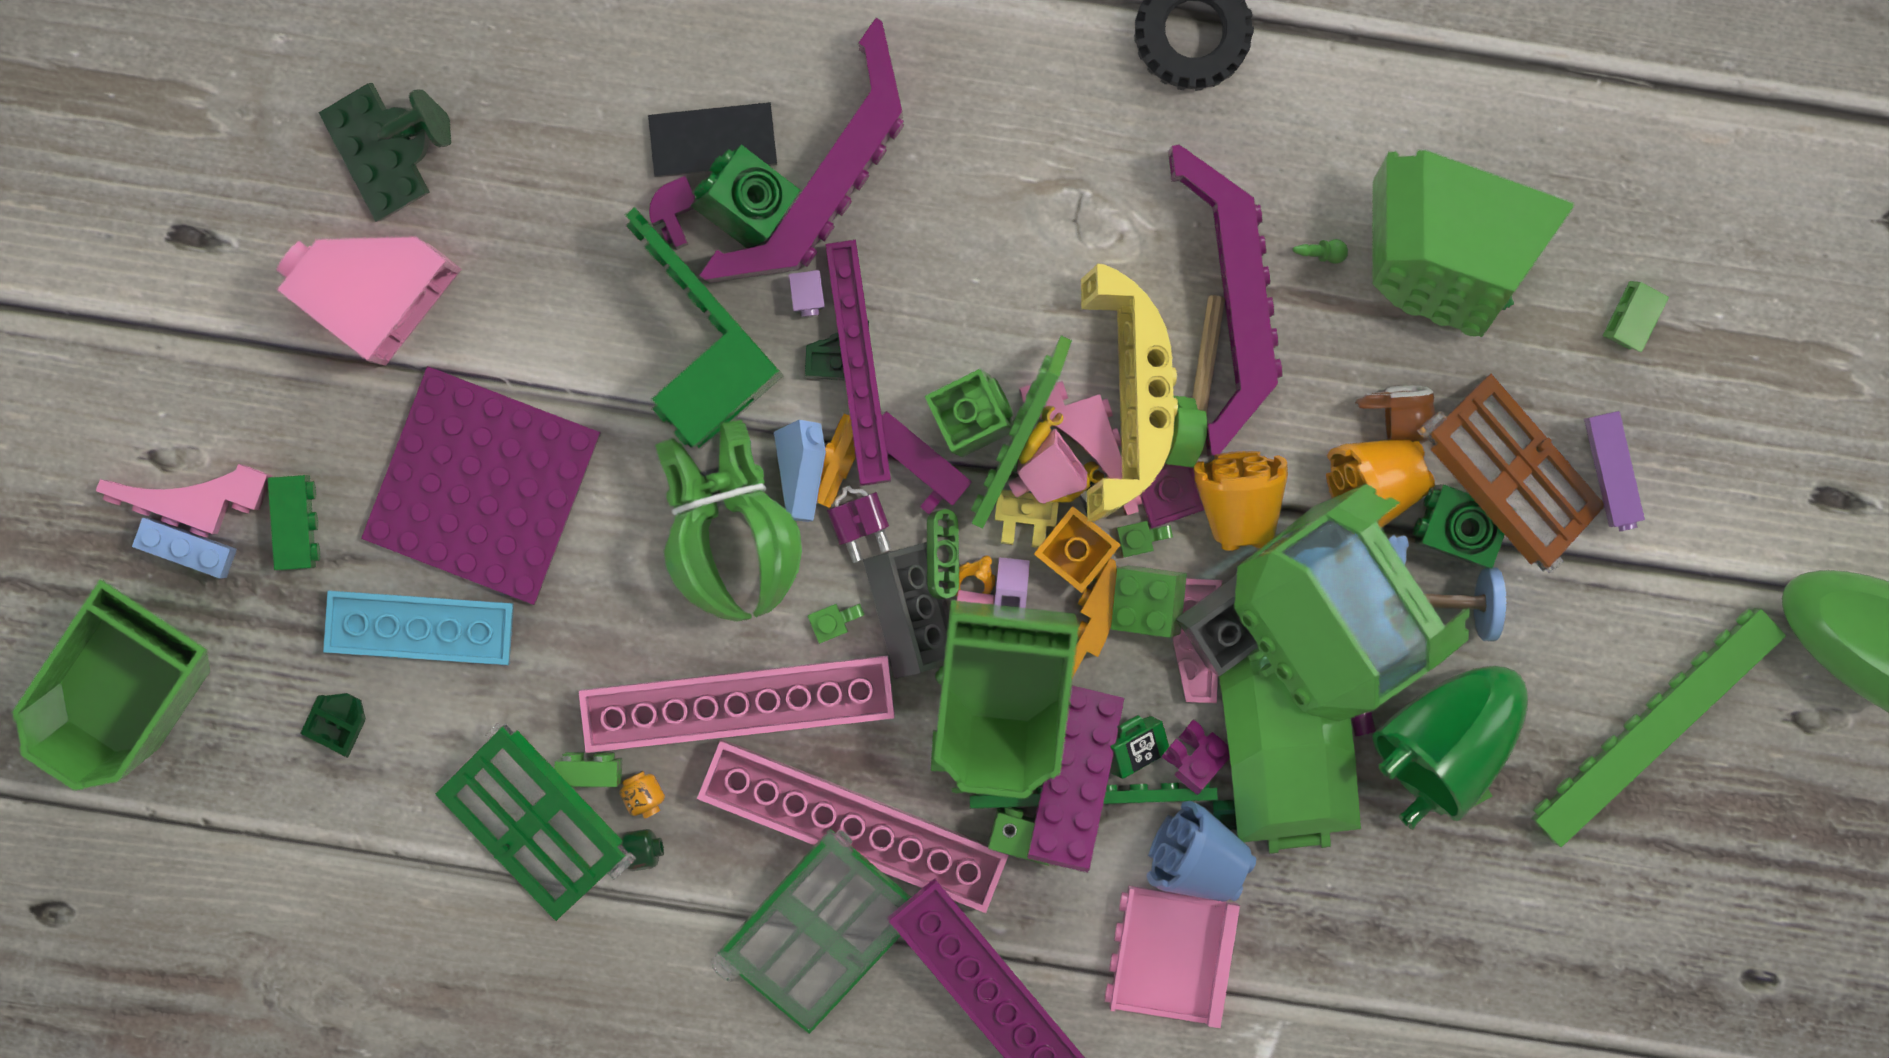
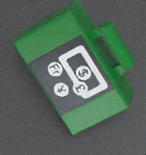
(1138, 745)

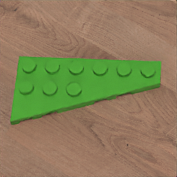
(1021, 429)

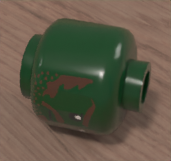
(644, 847)

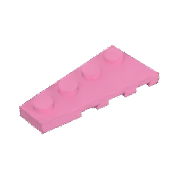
(1197, 681)

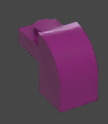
(669, 203)

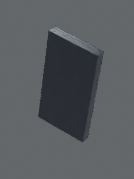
(695, 138)

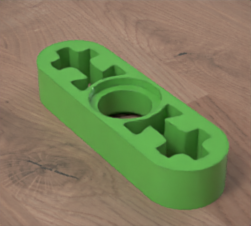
(952, 545)

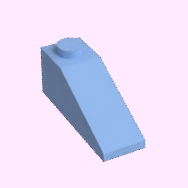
(801, 464)

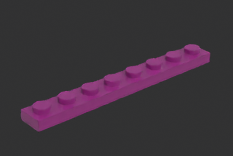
(858, 363)

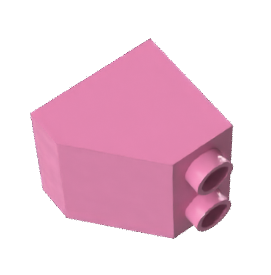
(367, 288)

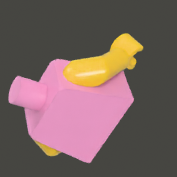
(1050, 467)

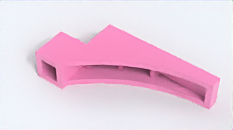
(1089, 427)
(197, 505)

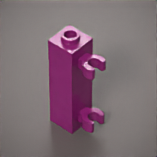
(924, 463)

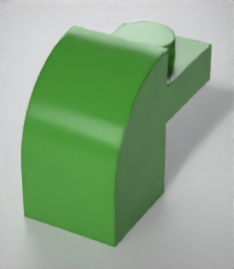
(1188, 433)

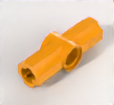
(837, 462)

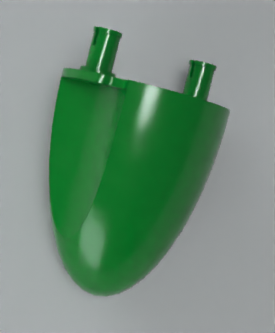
(1453, 740)

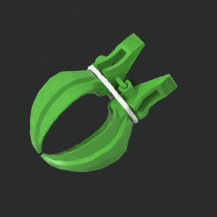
(696, 501)

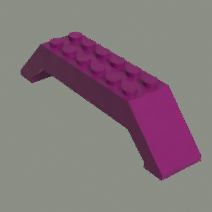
(832, 182)
(1243, 290)

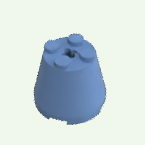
(1199, 856)

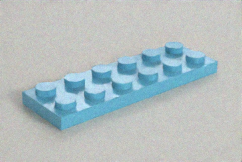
(418, 627)

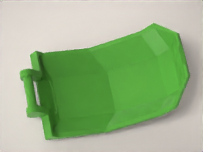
(1287, 766)

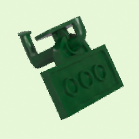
(379, 147)

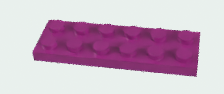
(1074, 799)

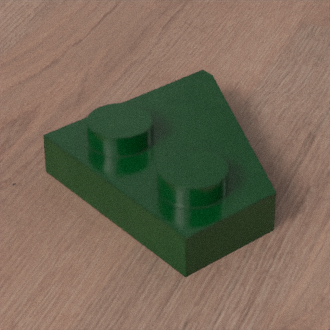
(824, 359)

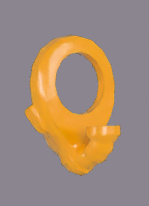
(982, 570)

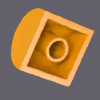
(1077, 549)

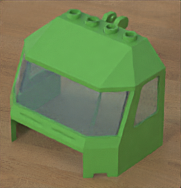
(1341, 610)

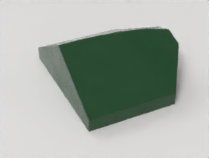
(335, 722)

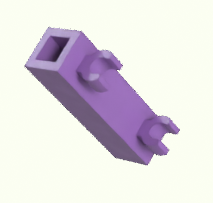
(1614, 470)

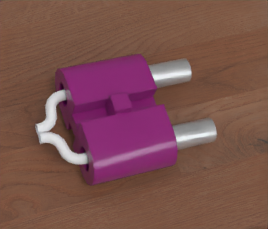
(858, 520)

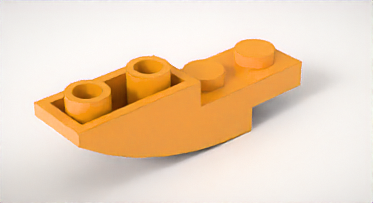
(1099, 607)

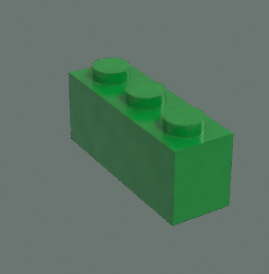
(293, 522)

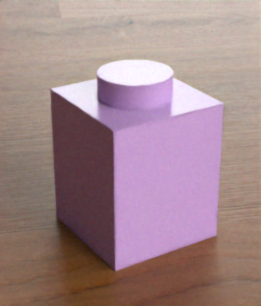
(807, 293)

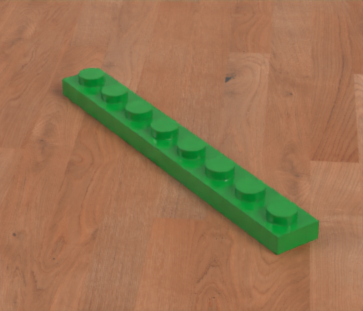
(1137, 794)

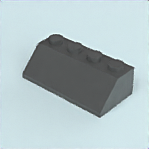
(908, 614)

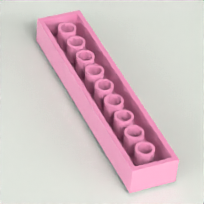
(736, 704)
(883, 834)

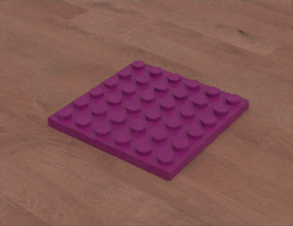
(481, 485)

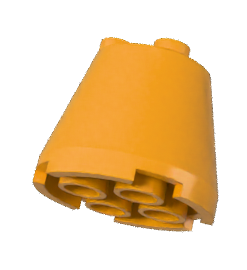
(1389, 466)
(1242, 496)

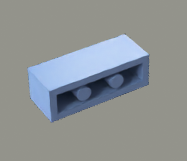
(184, 547)

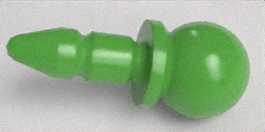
(1332, 251)

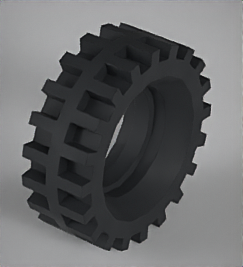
(1193, 71)

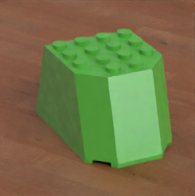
(1455, 238)
(108, 692)
(1004, 697)

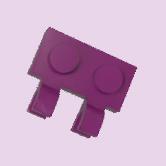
(1205, 761)

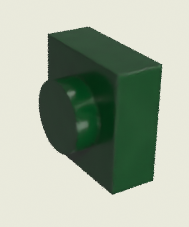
(1225, 813)

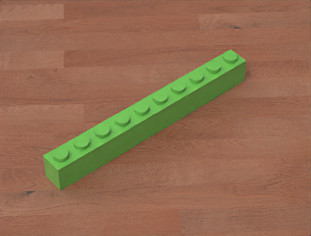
(1657, 726)

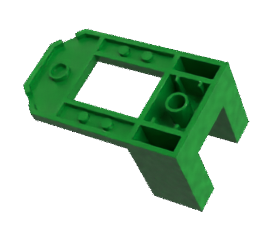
(724, 376)

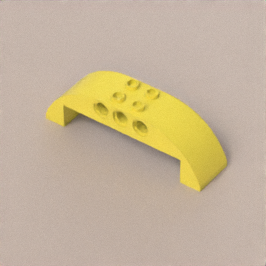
(1144, 387)

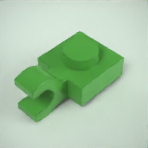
(1138, 538)
(831, 622)

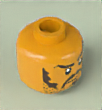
(642, 794)

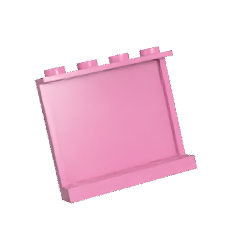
(1172, 955)

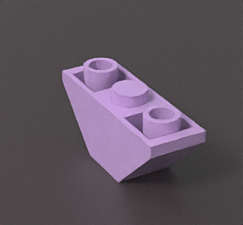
(1012, 582)

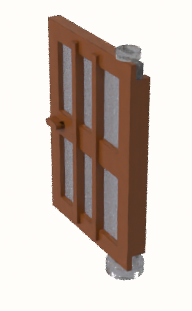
(1513, 473)

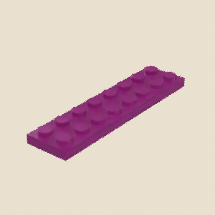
(978, 977)

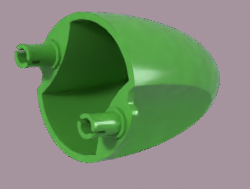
(1844, 627)

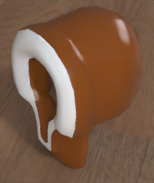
(1405, 410)

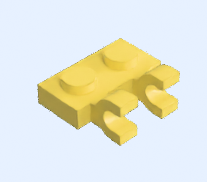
(1025, 511)

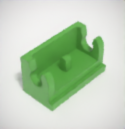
(1635, 316)

